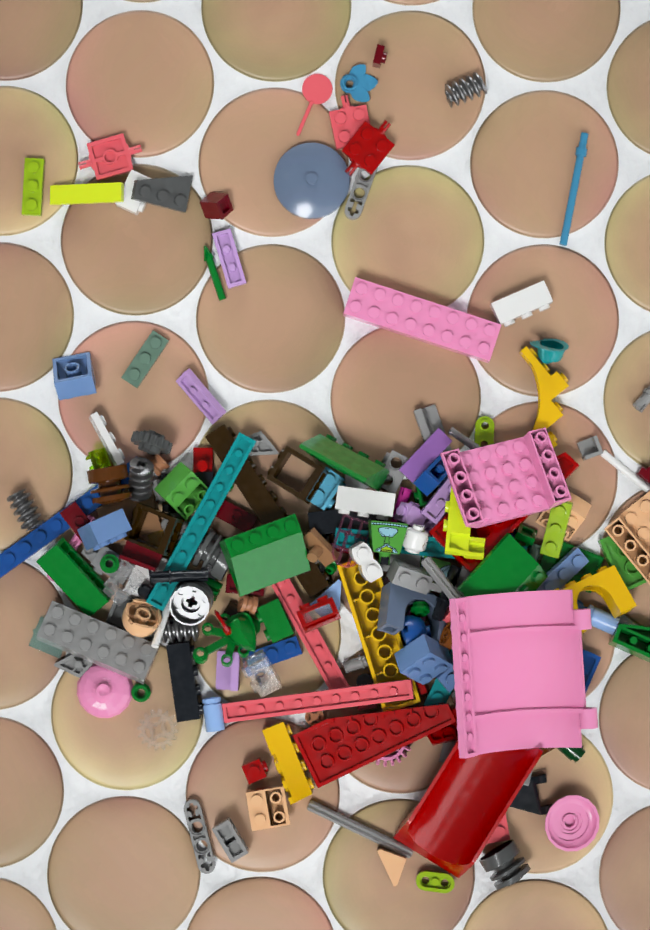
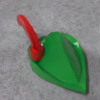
(240, 630)

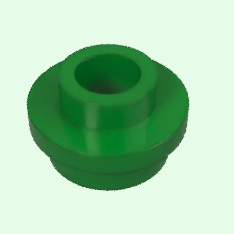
(114, 559)
(420, 609)
(138, 698)

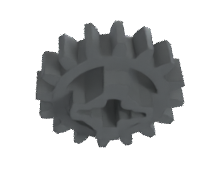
(151, 442)

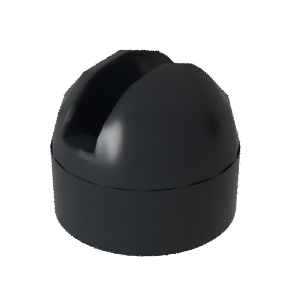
(145, 590)

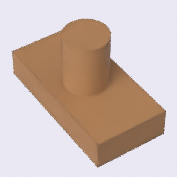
(318, 548)

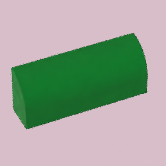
(74, 576)

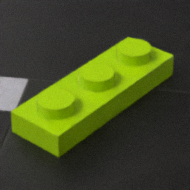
(33, 187)
(556, 530)

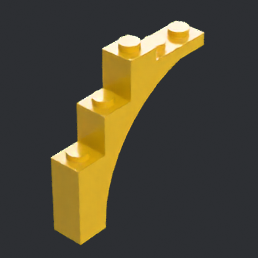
(548, 388)

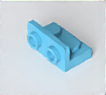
(327, 490)

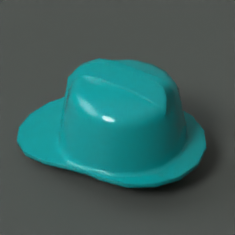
(550, 349)

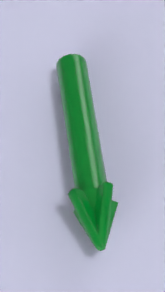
(208, 257)

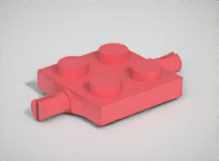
(347, 121)
(110, 157)

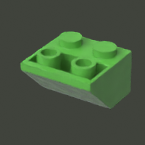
(182, 490)

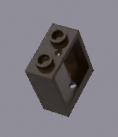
(313, 483)
(169, 536)

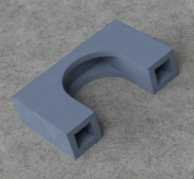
(393, 606)

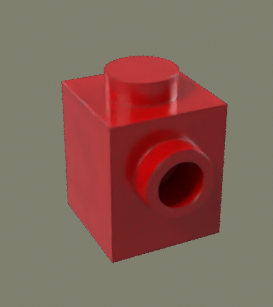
(255, 770)

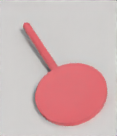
(316, 90)

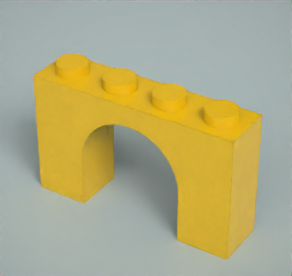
(609, 586)

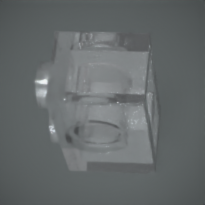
(134, 578)
(256, 664)

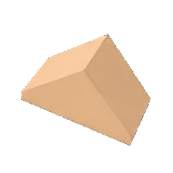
(393, 864)

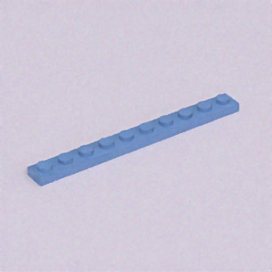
(557, 578)

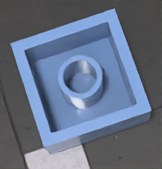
(104, 530)
(423, 659)

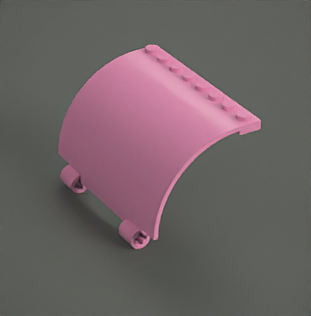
(519, 671)

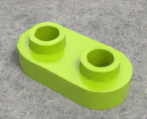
(484, 434)
(434, 883)

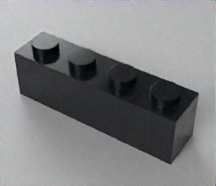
(327, 521)
(184, 682)

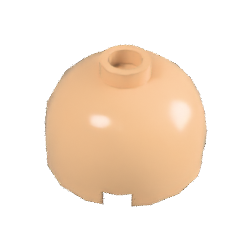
(141, 618)

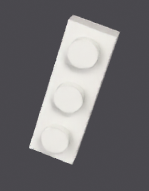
(107, 439)

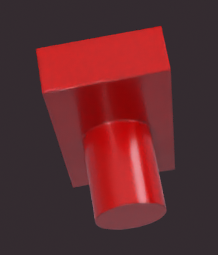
(202, 459)

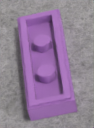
(425, 455)

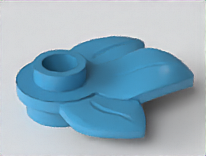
(361, 83)

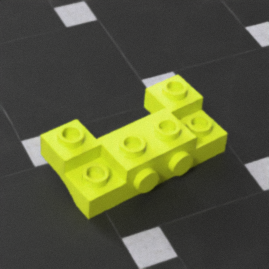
(458, 535)

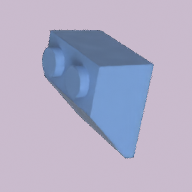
(74, 376)

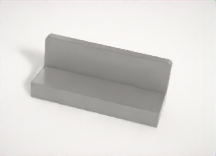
(428, 422)

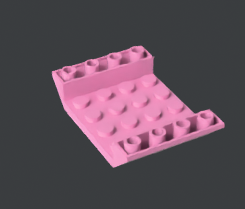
(506, 479)

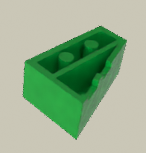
(633, 640)

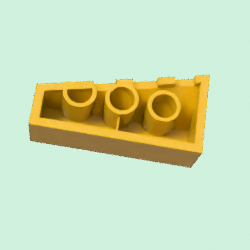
(288, 762)

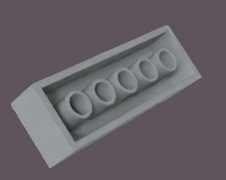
(97, 642)

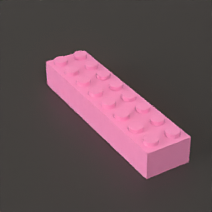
(422, 320)

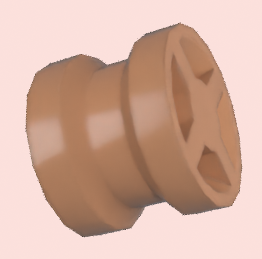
(159, 464)
(247, 604)
(314, 717)

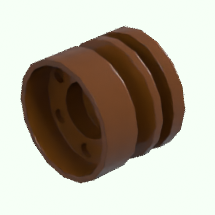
(109, 484)

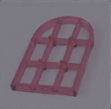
(357, 536)

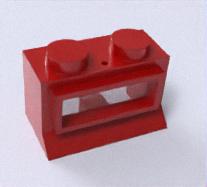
(318, 614)

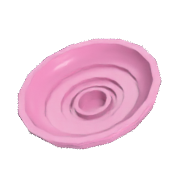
(104, 692)
(572, 823)

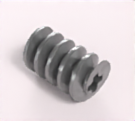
(464, 89)
(140, 478)
(25, 510)
(179, 630)

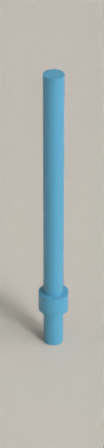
(580, 153)

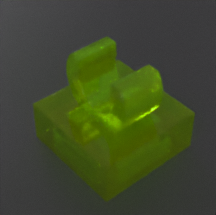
(99, 459)

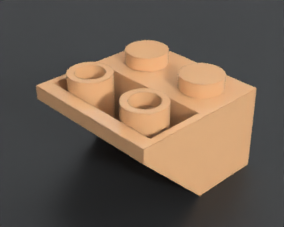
(578, 514)
(267, 807)

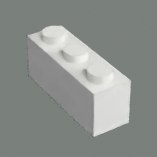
(522, 304)
(365, 502)

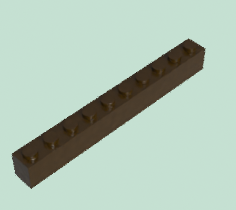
(263, 502)

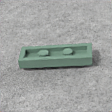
(145, 359)

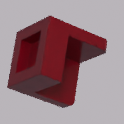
(216, 205)

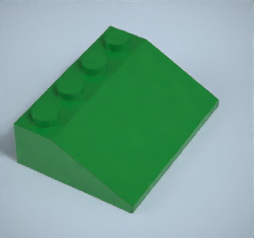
(346, 461)
(266, 555)
(504, 570)

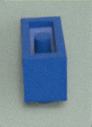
(431, 476)

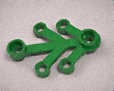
(220, 643)

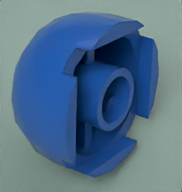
(414, 628)

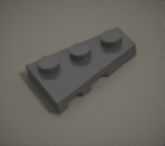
(164, 192)

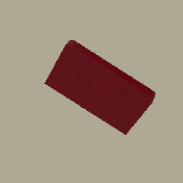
(141, 556)

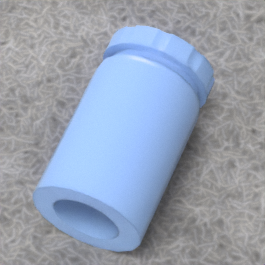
(603, 620)
(213, 714)

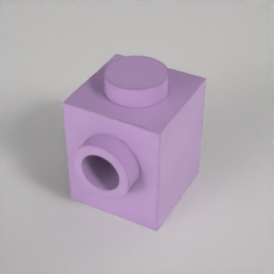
(409, 514)

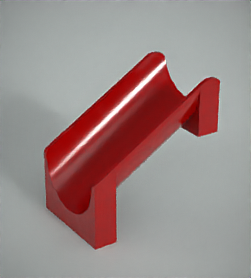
(465, 806)

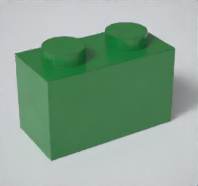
(275, 621)

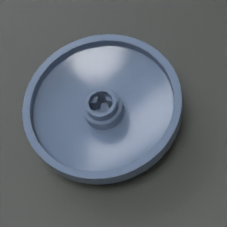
(311, 180)

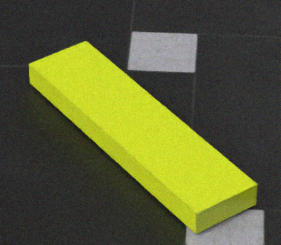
(87, 193)

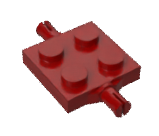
(368, 148)

